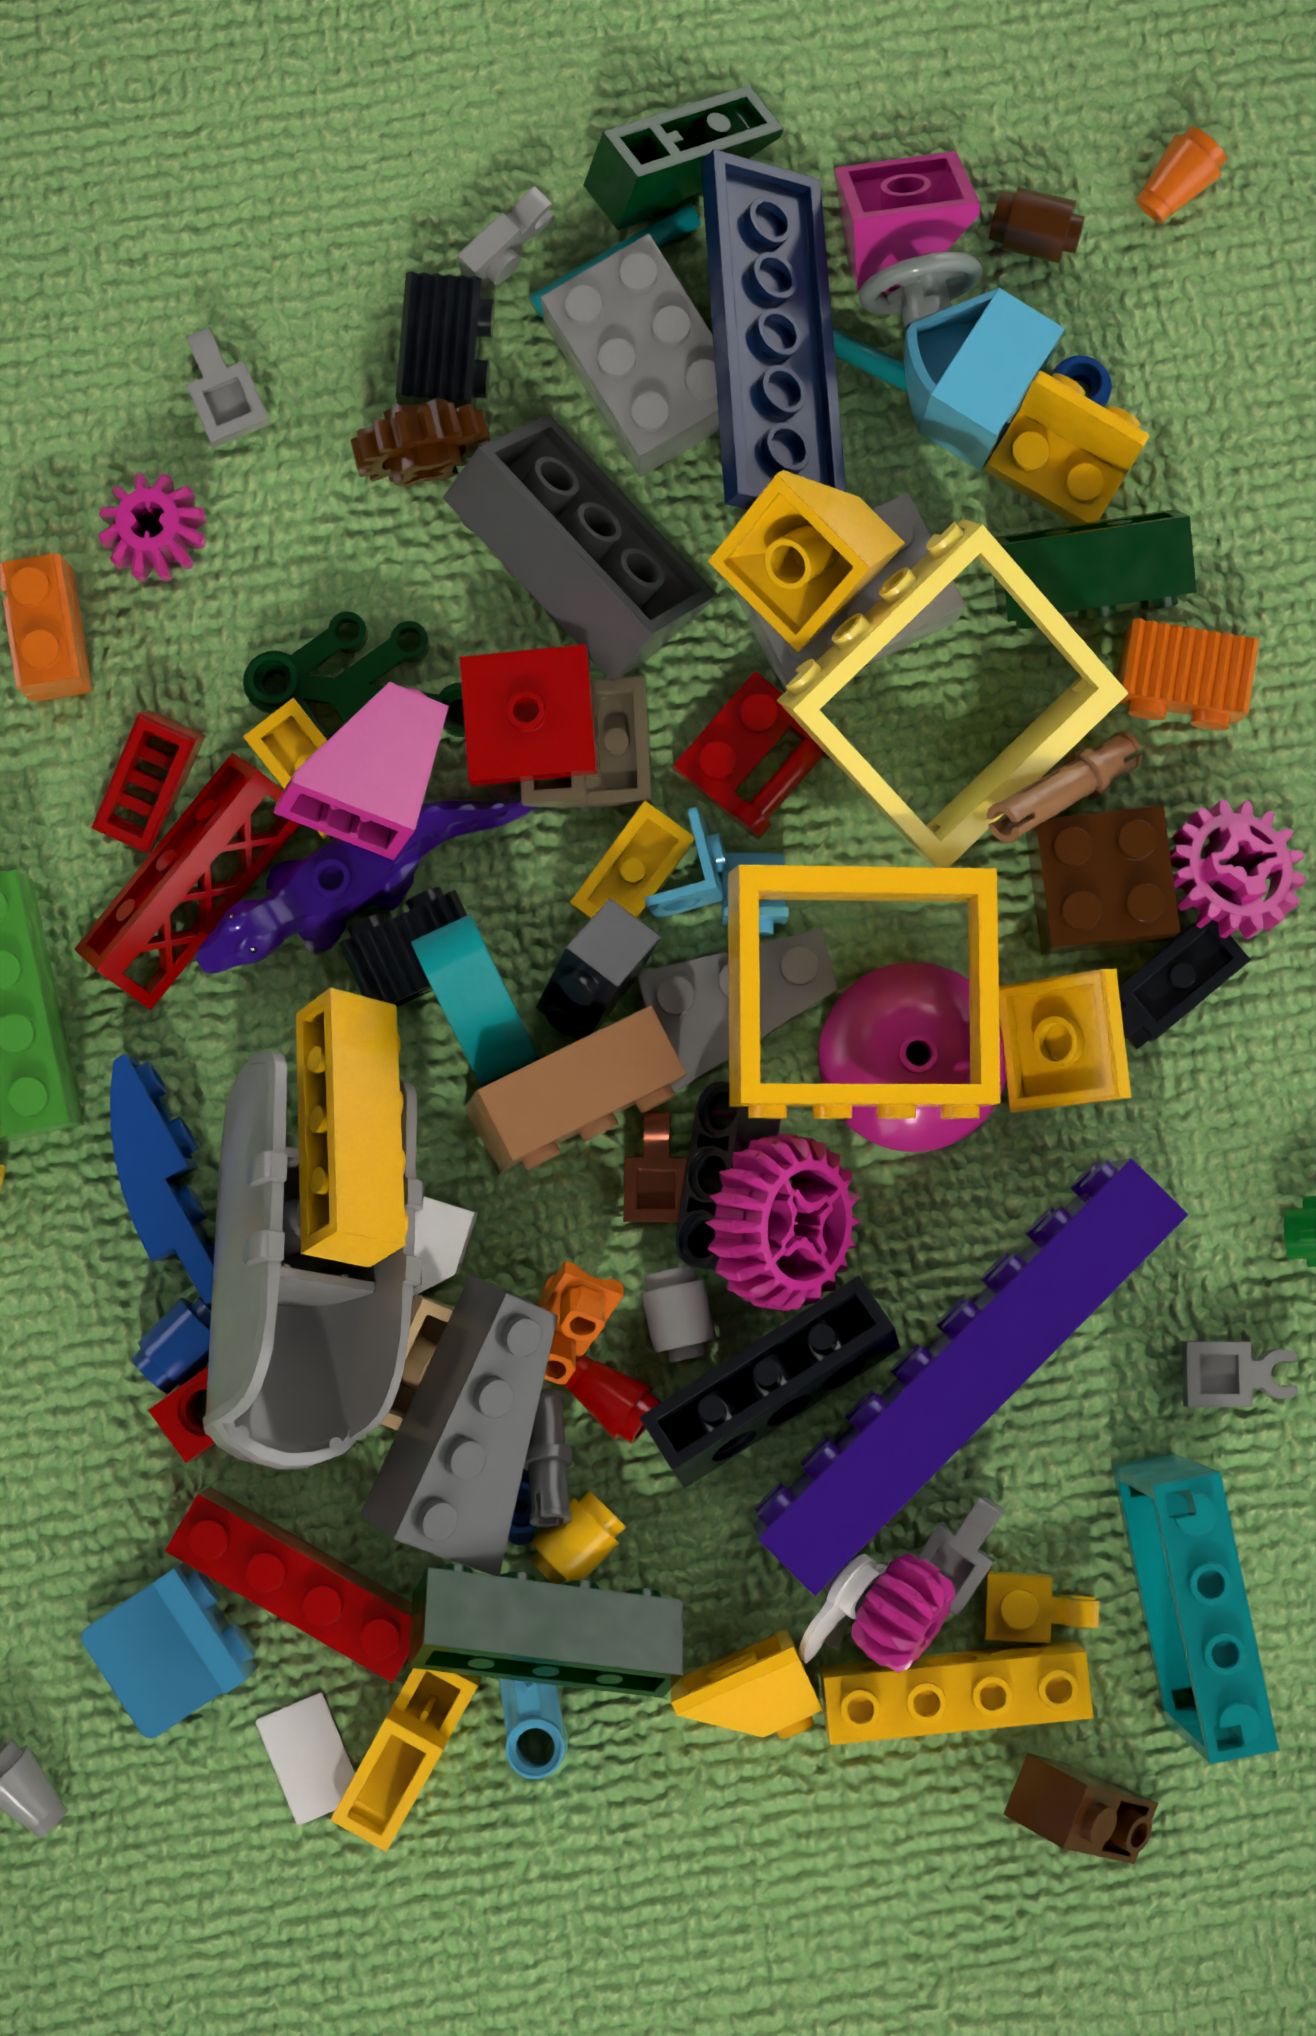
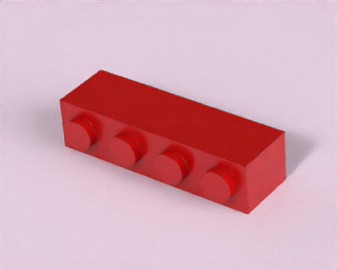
(295, 1582)

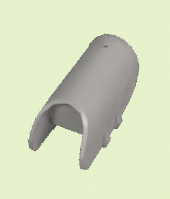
(297, 1341)

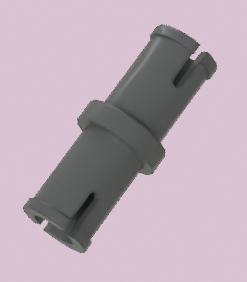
(548, 1463)

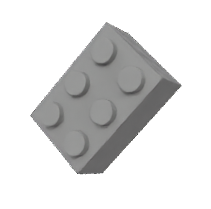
(638, 353)
(940, 613)

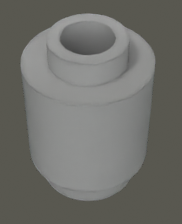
(678, 1313)

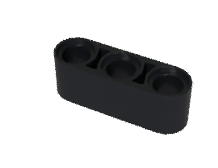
(714, 1138)

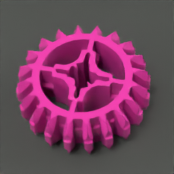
(770, 1220)

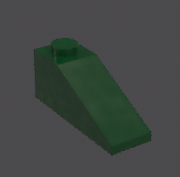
(657, 160)

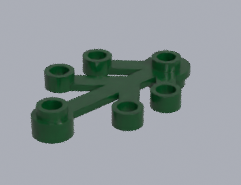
(349, 689)

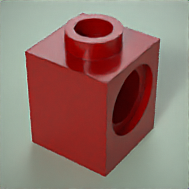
(179, 1420)

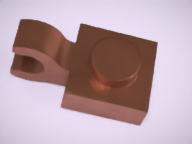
(656, 1180)

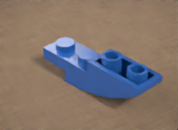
(149, 1159)

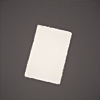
(307, 1757)

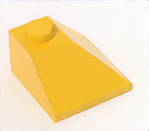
(804, 554)
(751, 1690)

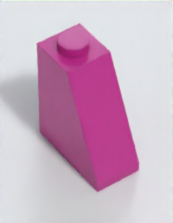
(371, 773)

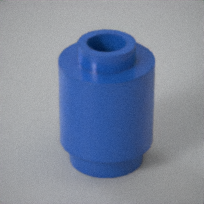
(176, 1345)

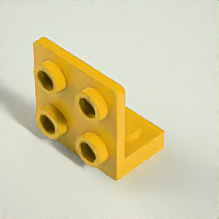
(1067, 449)

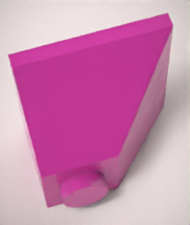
(902, 210)

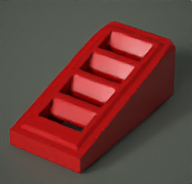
(126, 771)

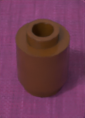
(1036, 224)

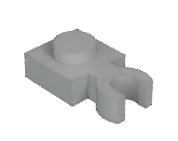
(497, 248)
(1225, 1373)

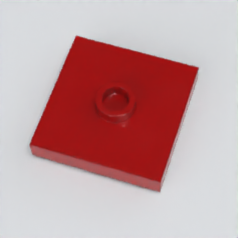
(528, 715)

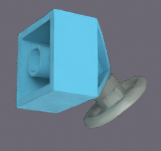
(963, 360)

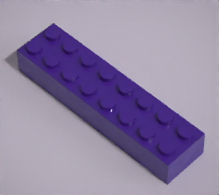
(966, 1372)

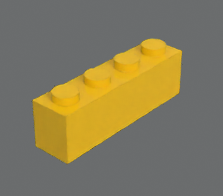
(350, 1129)

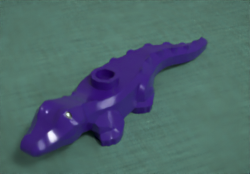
(337, 883)

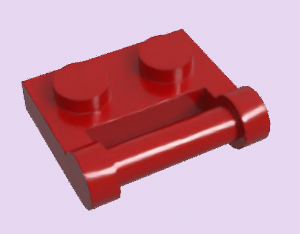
(737, 745)

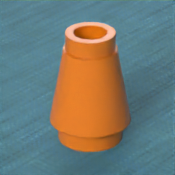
(1181, 174)

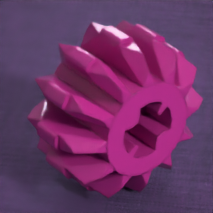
(166, 507)
(903, 1612)

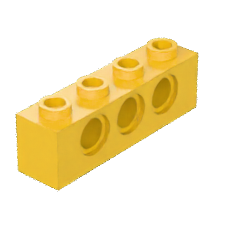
(956, 1692)

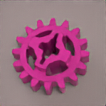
(1226, 890)

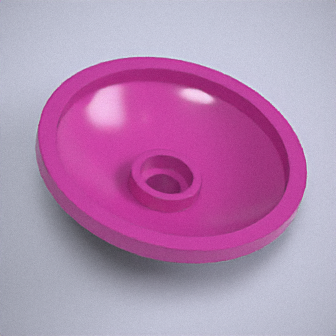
(868, 1044)

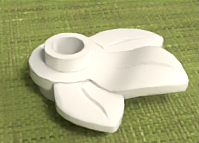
(844, 1599)

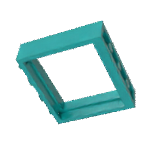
(1195, 1605)

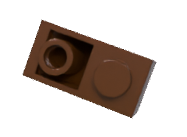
(1080, 1810)

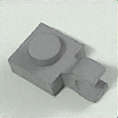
(224, 395)
(960, 1552)

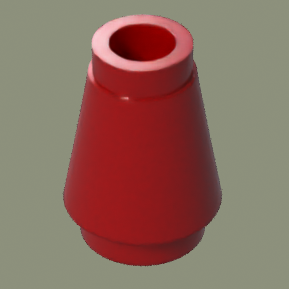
(612, 1398)

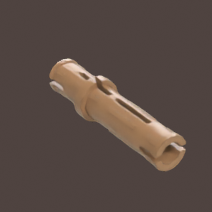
(1080, 777)

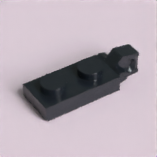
(1177, 981)

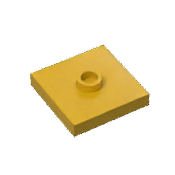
(1064, 1041)

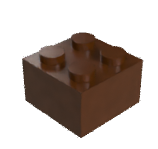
(1102, 880)

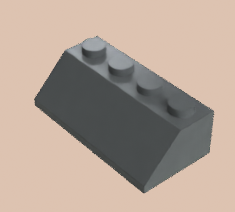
(578, 545)

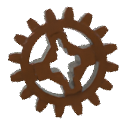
(419, 442)

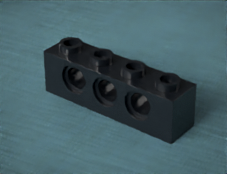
(771, 1381)

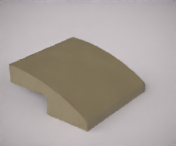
(621, 749)

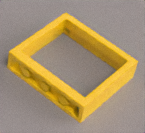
(862, 883)

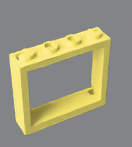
(1022, 761)

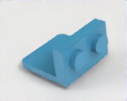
(169, 1650)

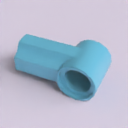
(528, 1707)

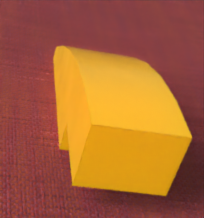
(403, 1754)

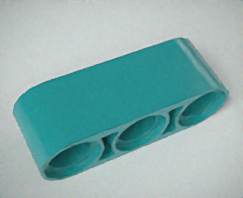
(475, 1000)

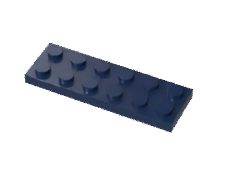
(770, 326)

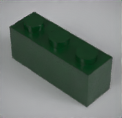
(1103, 565)

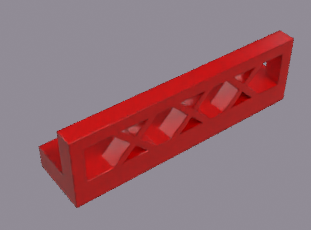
(170, 878)

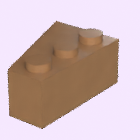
(575, 1091)

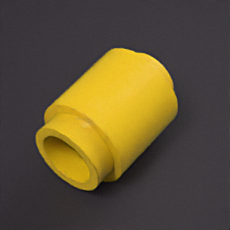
(580, 1546)

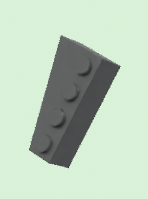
(467, 1431)

